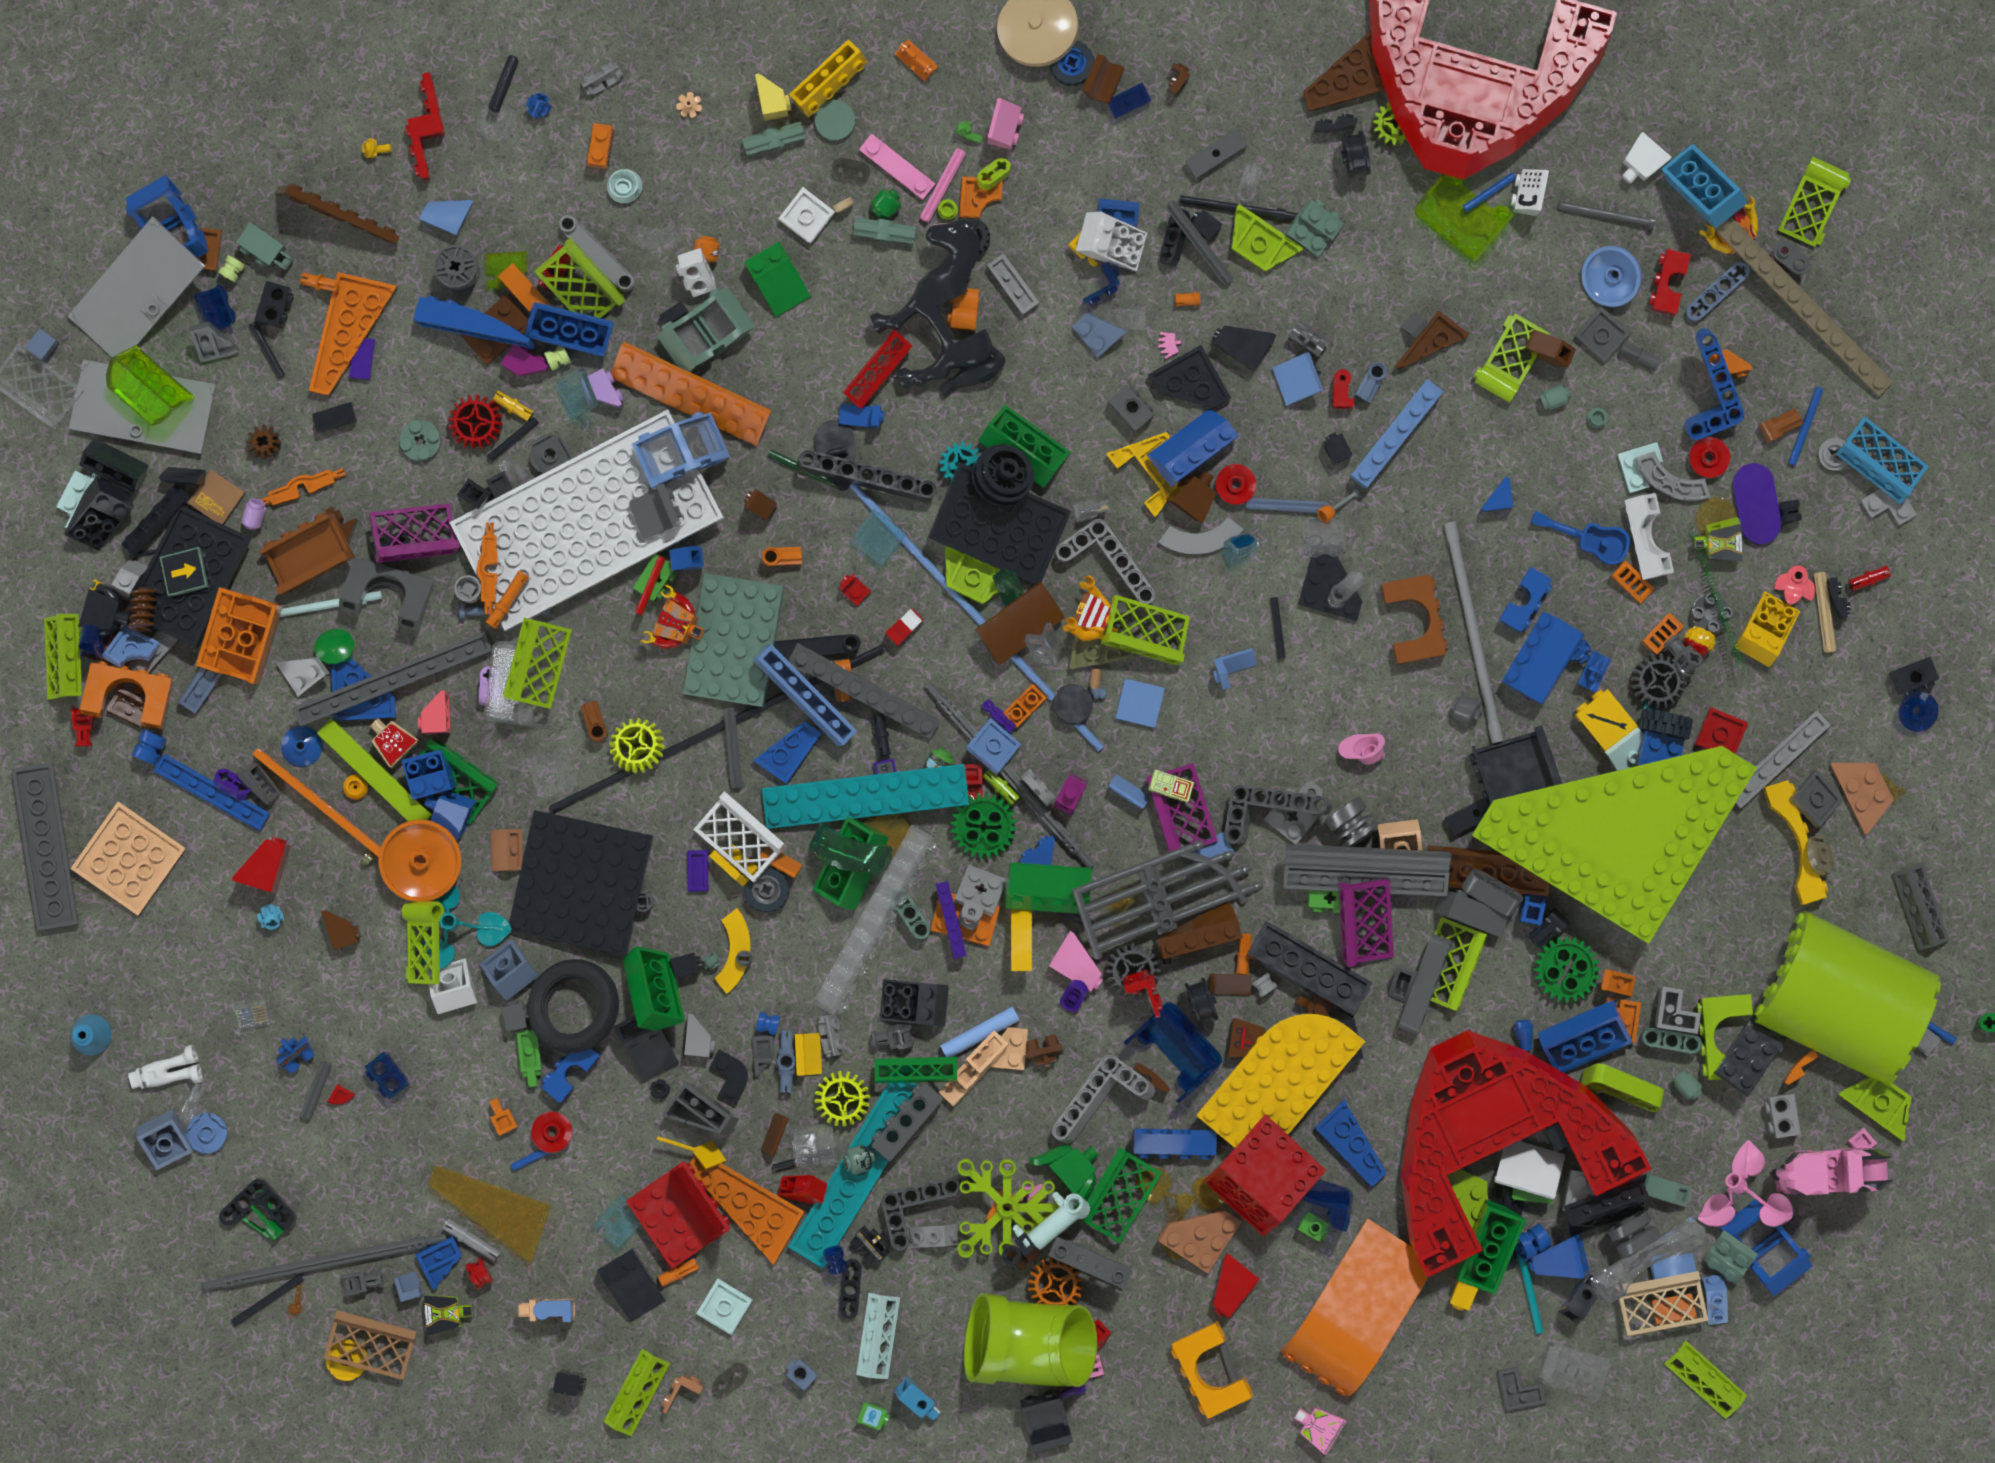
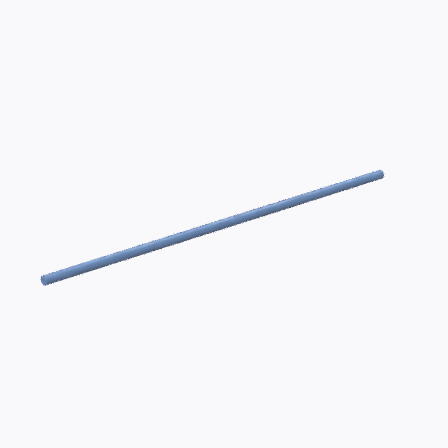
(973, 613)

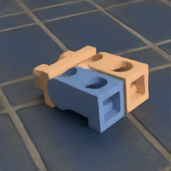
(549, 1307)

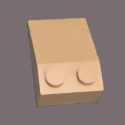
(1400, 835)

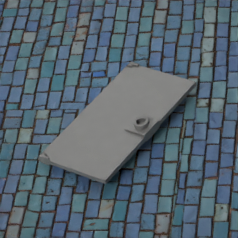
(136, 289)
(104, 414)

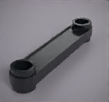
(822, 645)

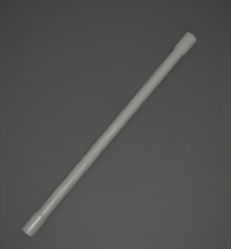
(1453, 540)

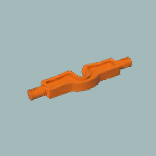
(312, 484)
(489, 557)

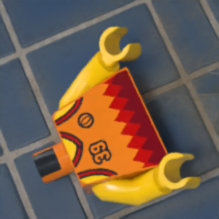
(1745, 217)

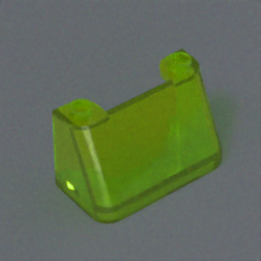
(1465, 231)

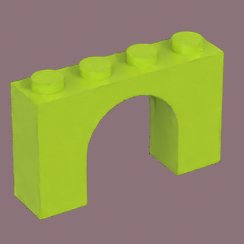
(1712, 1012)

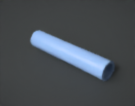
(980, 1032)

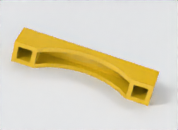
(1808, 883)

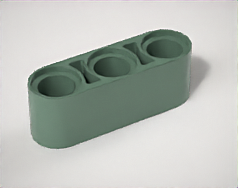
(916, 920)
(1681, 1040)

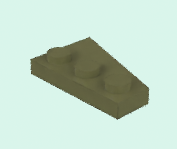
(1094, 653)

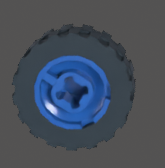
(1074, 66)

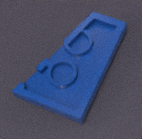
(788, 753)

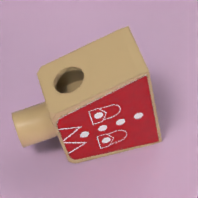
(392, 741)

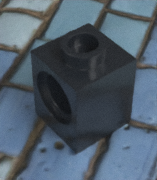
(1206, 224)
(1337, 448)
(686, 965)

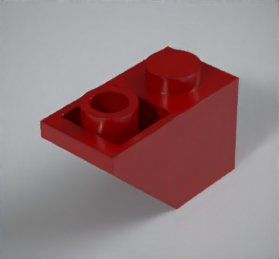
(802, 1188)

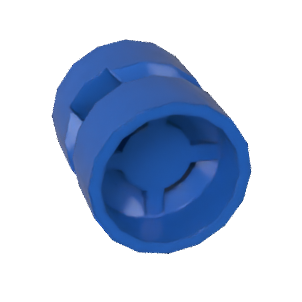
(149, 746)
(1532, 1242)

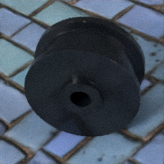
(1355, 154)
(1201, 1001)

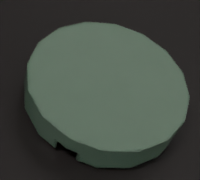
(835, 120)

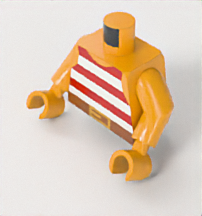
(1092, 614)

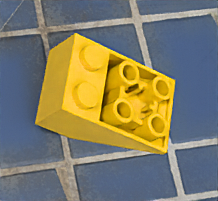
(1767, 629)

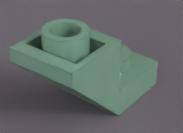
(1667, 1190)

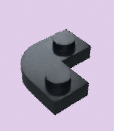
(736, 1075)

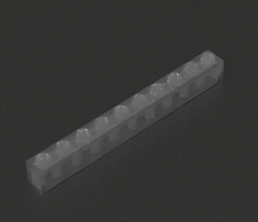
(874, 920)

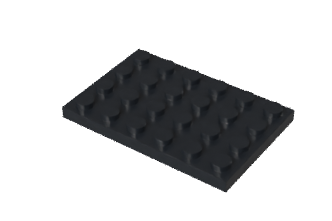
(1004, 537)
(222, 549)

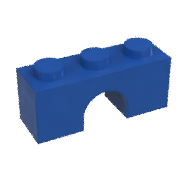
(1518, 616)
(557, 1083)

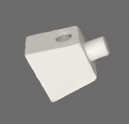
(1644, 159)

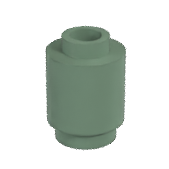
(1555, 397)
(1687, 1085)

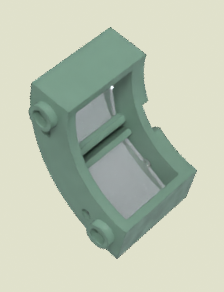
(706, 330)

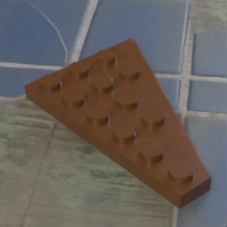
(1347, 79)

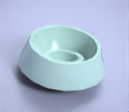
(624, 186)

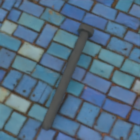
(1650, 222)

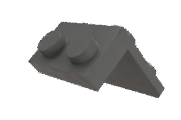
(655, 511)

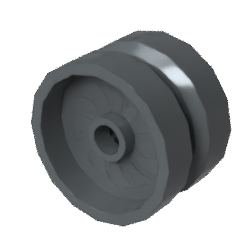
(1634, 1235)

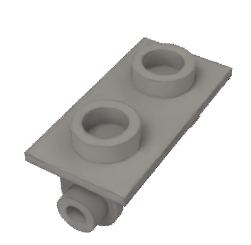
(607, 73)
(833, 1044)

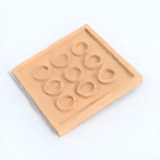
(128, 858)

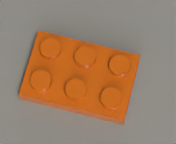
(981, 934)

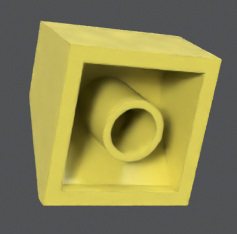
(772, 99)

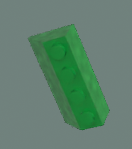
(1014, 430)
(844, 886)
(1045, 887)
(653, 989)
(1498, 1234)

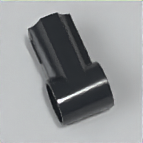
(1551, 926)

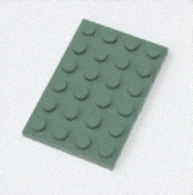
(737, 624)

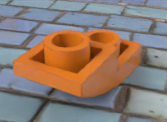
(1025, 705)

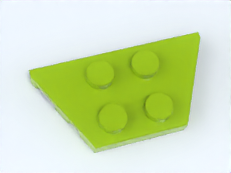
(1260, 241)
(969, 576)
(1881, 1103)
(1470, 1192)

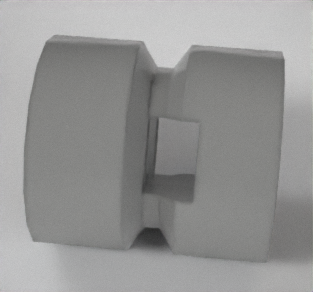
(468, 589)

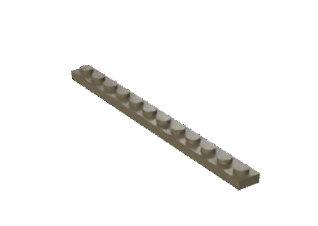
(1803, 306)

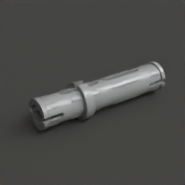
(462, 1234)

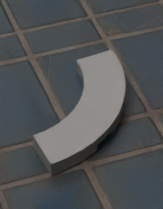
(1669, 484)
(1201, 542)

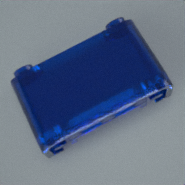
(1334, 1198)

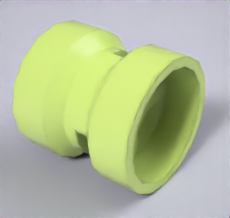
(231, 268)
(557, 357)

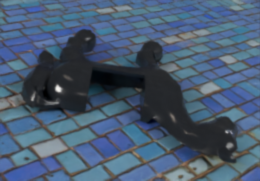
(935, 288)

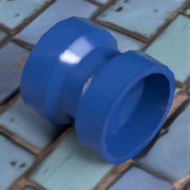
(767, 1023)

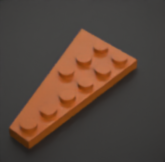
(347, 324)
(756, 1210)

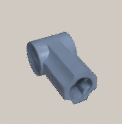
(1370, 383)

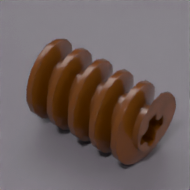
(141, 609)

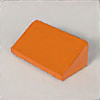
(783, 862)
(1674, 1316)

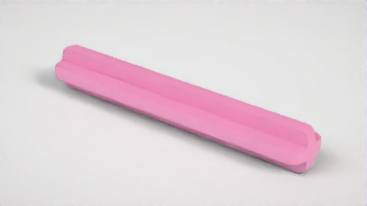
(942, 185)

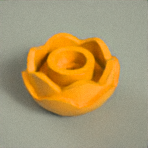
(362, 787)

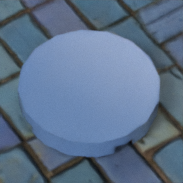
(207, 1133)

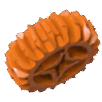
(1072, 1275)

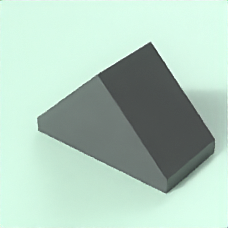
(1402, 983)

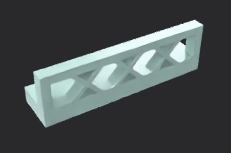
(874, 1336)

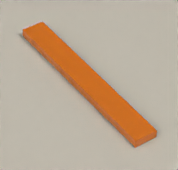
(317, 801)

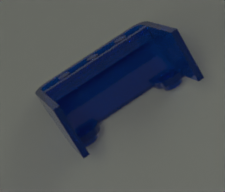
(1182, 1045)

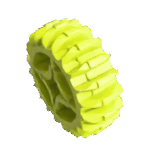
(622, 738)
(857, 1097)

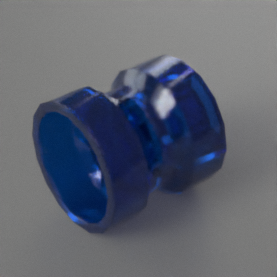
(834, 1259)

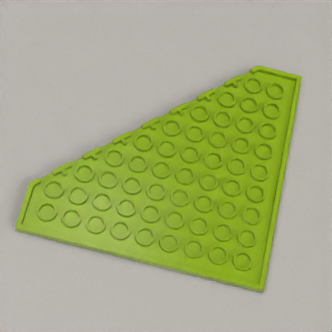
(1622, 835)

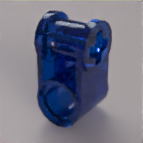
(91, 641)

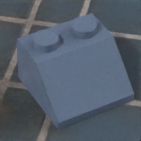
(509, 970)
(164, 1139)

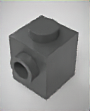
(515, 1015)

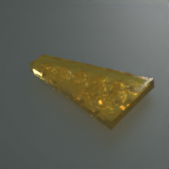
(504, 1213)

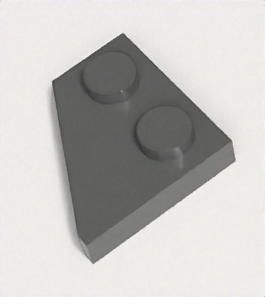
(211, 342)

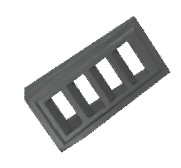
(251, 782)

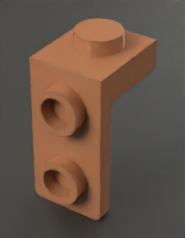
(692, 1383)

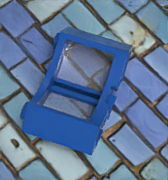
(163, 202)
(1778, 1256)

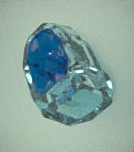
(1239, 547)

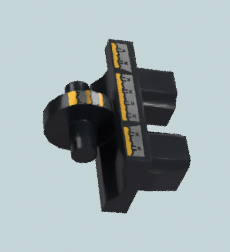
(873, 1242)

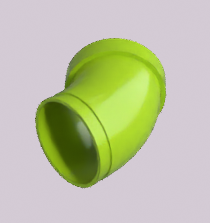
(1029, 1343)

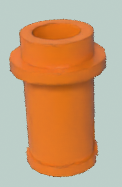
(1188, 299)

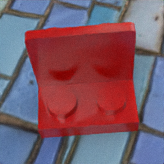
(1137, 982)

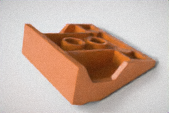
(239, 635)

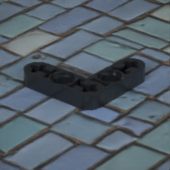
(261, 1198)

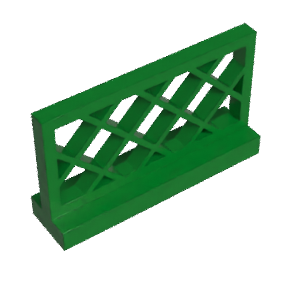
(466, 769)
(1104, 1185)

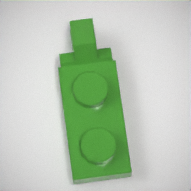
(529, 1056)

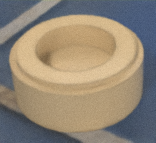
(843, 205)

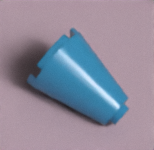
(97, 1034)

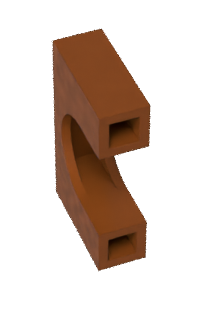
(1420, 590)

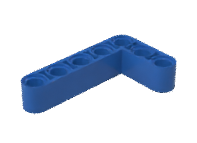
(1719, 386)

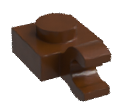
(1314, 1006)

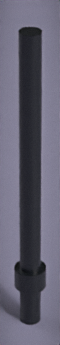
(1279, 214)

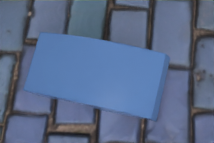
(1674, 1266)

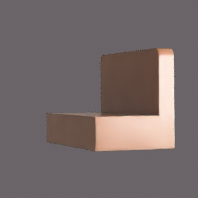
(506, 850)

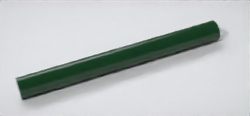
(793, 464)

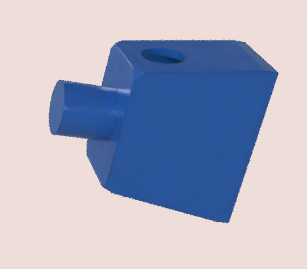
(451, 811)

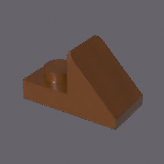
(347, 528)

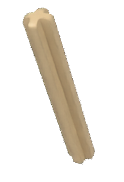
(1825, 612)

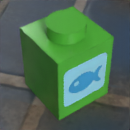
(873, 1416)

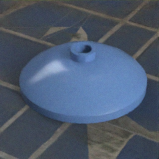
(1599, 277)

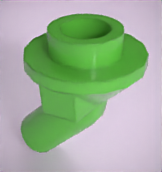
(964, 129)

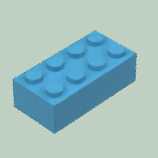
(1704, 186)

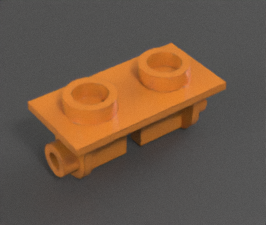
(916, 60)

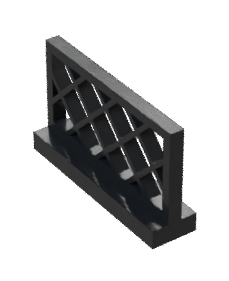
(1606, 1207)

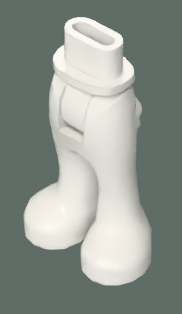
(156, 1073)

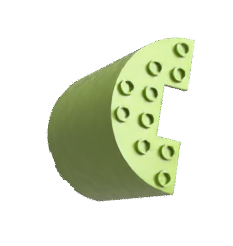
(1849, 999)

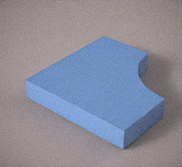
(129, 646)

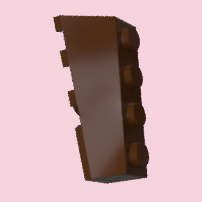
(1207, 930)

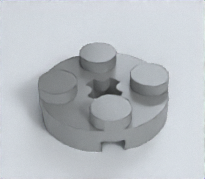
(1038, 787)

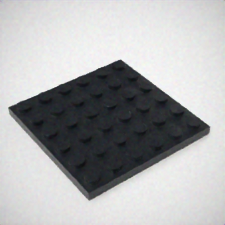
(580, 883)

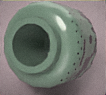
(858, 1159)

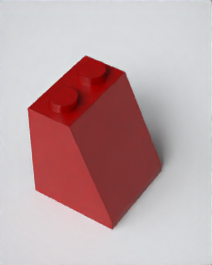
(265, 865)

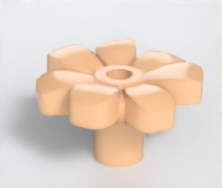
(689, 109)

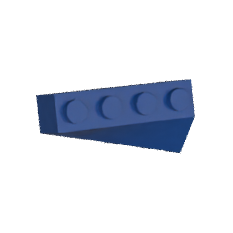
(1175, 1142)

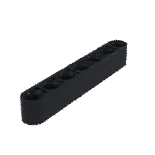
(856, 476)

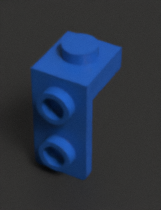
(863, 417)

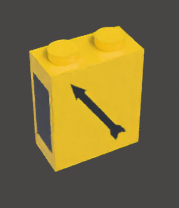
(1605, 719)

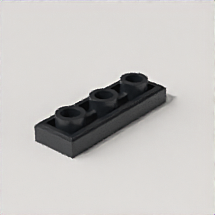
(1464, 818)

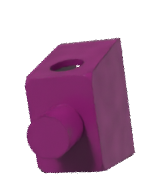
(1070, 793)

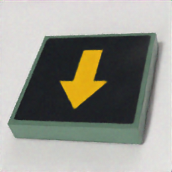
(184, 572)

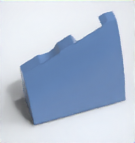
(446, 214)

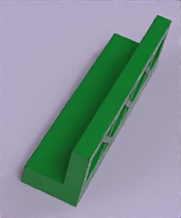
(916, 1066)

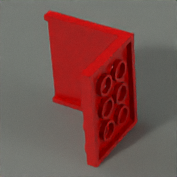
(1265, 1176)
(678, 1214)

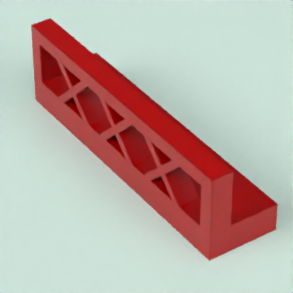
(880, 371)

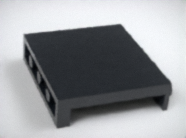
(1515, 766)

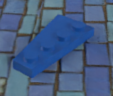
(1347, 1137)

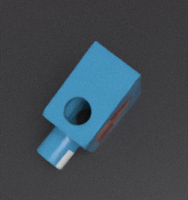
(911, 1394)

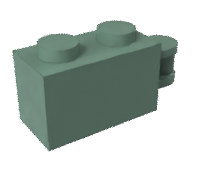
(263, 247)

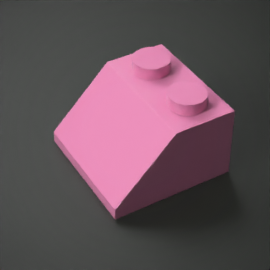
(1004, 124)

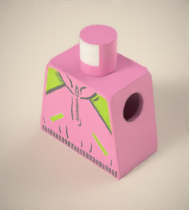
(1320, 1427)

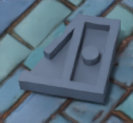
(1098, 333)

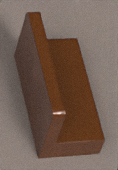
(1102, 80)

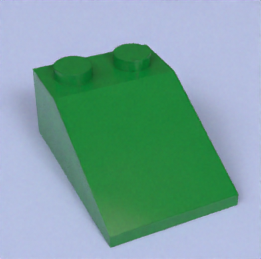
(777, 279)

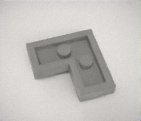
(1881, 501)

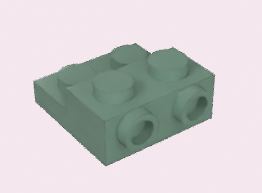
(1314, 226)
(1730, 1257)

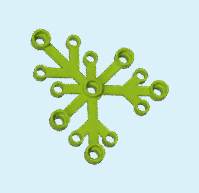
(983, 1184)

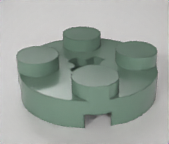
(416, 429)

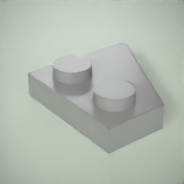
(303, 673)

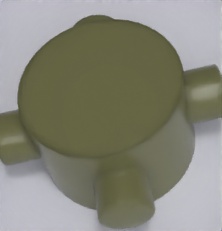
(368, 858)

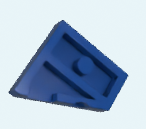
(439, 1259)

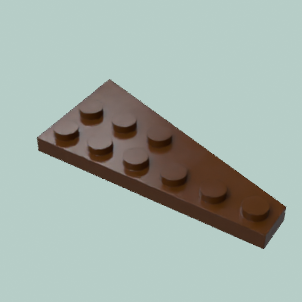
(332, 210)

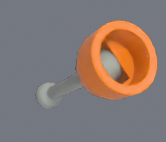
(1327, 513)

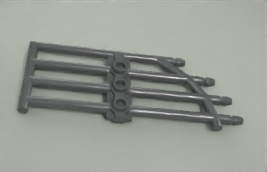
(1157, 900)

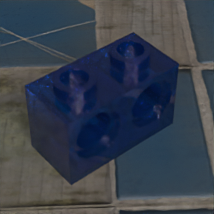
(391, 1071)

